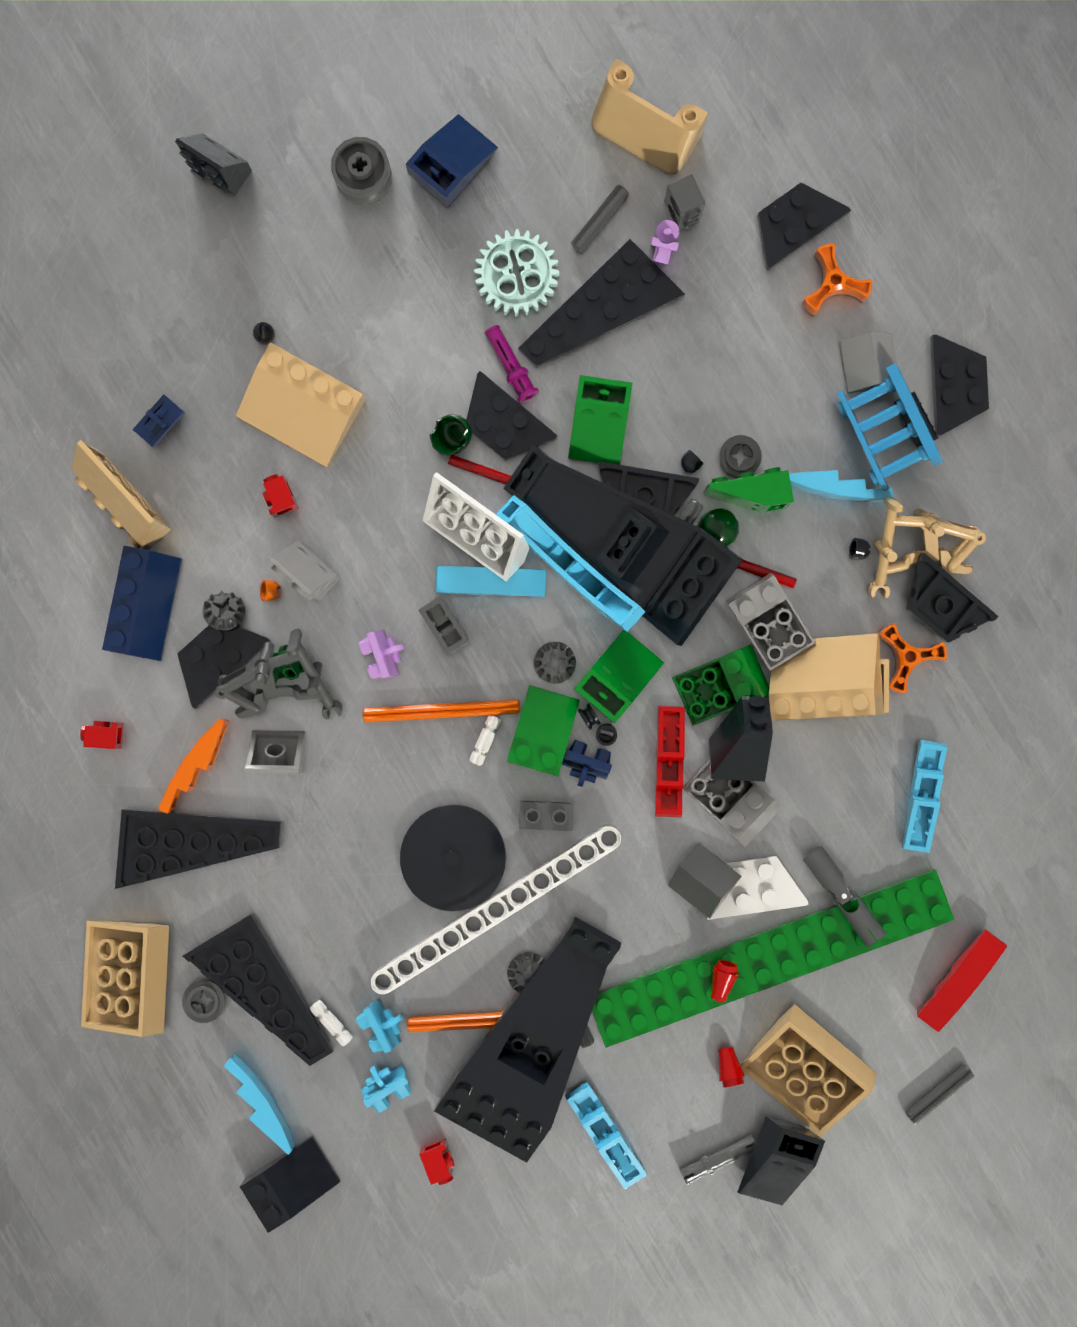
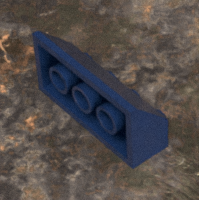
(142, 603)

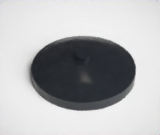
(453, 857)

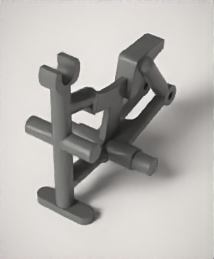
(262, 672)

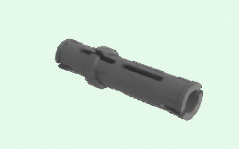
(717, 1160)

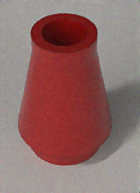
(724, 977)
(729, 1068)

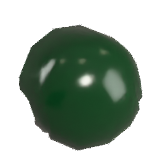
(451, 435)
(721, 525)

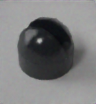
(268, 331)
(691, 462)
(859, 549)
(605, 739)

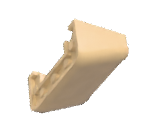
(643, 127)

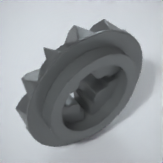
(750, 449)
(229, 619)
(544, 655)
(521, 963)
(195, 1010)

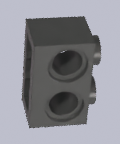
(684, 202)
(444, 626)
(546, 815)

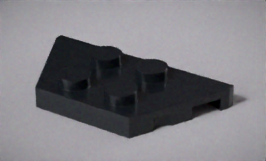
(795, 221)
(958, 384)
(503, 421)
(654, 487)
(944, 603)
(213, 655)

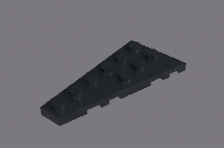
(611, 298)
(173, 843)
(255, 978)

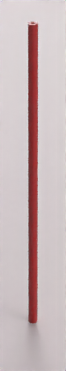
(504, 478)

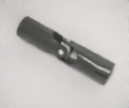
(832, 880)

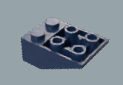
(450, 159)

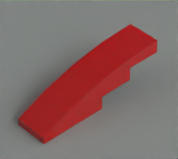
(669, 761)
(962, 980)

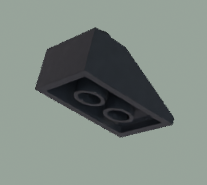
(289, 1184)

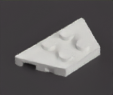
(762, 888)

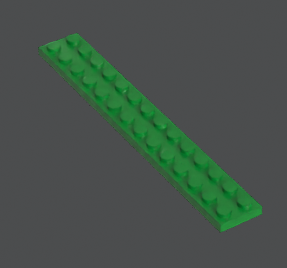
(768, 958)

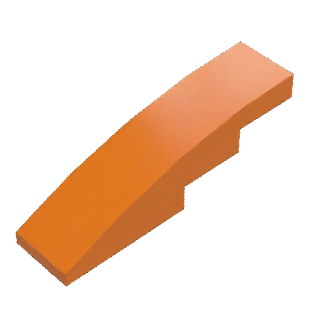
(200, 757)

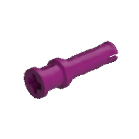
(515, 376)

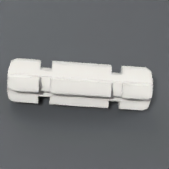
(485, 740)
(331, 1023)

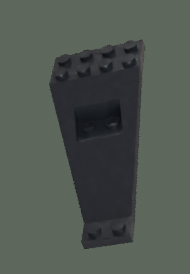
(665, 568)
(508, 1086)

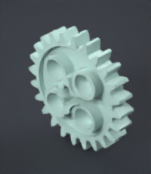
(494, 278)

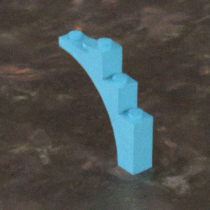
(570, 566)

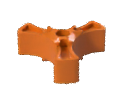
(834, 281)
(908, 656)

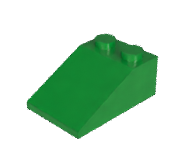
(543, 730)

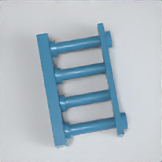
(915, 428)

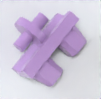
(665, 241)
(385, 653)

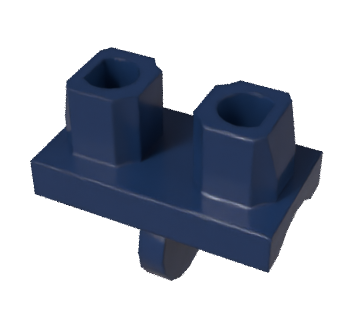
(158, 421)
(586, 767)

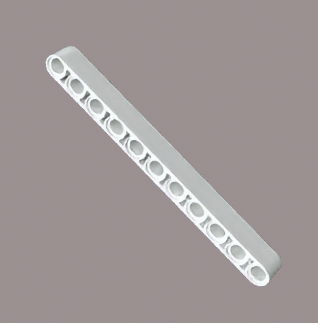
(488, 920)

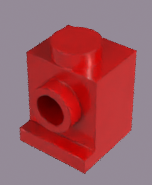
(278, 495)
(102, 735)
(437, 1162)

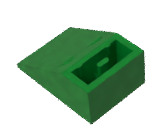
(600, 420)
(757, 493)
(619, 676)
(720, 684)

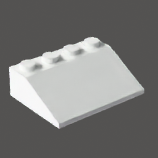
(474, 528)

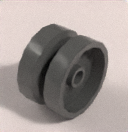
(366, 156)

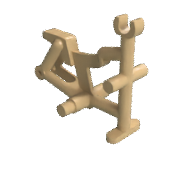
(932, 529)

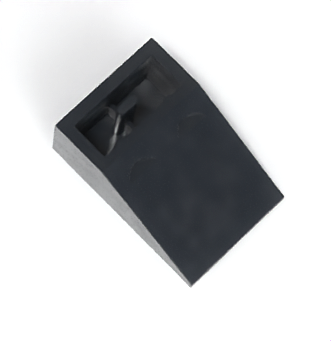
(214, 162)
(780, 1161)

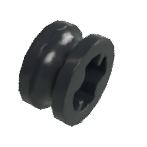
(589, 716)

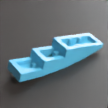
(828, 485)
(485, 582)
(924, 796)
(267, 1113)
(605, 1135)

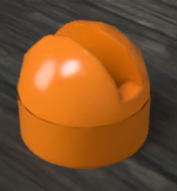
(269, 591)

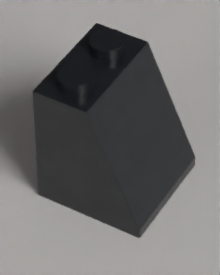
(742, 741)

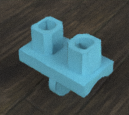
(383, 1025)
(384, 1083)

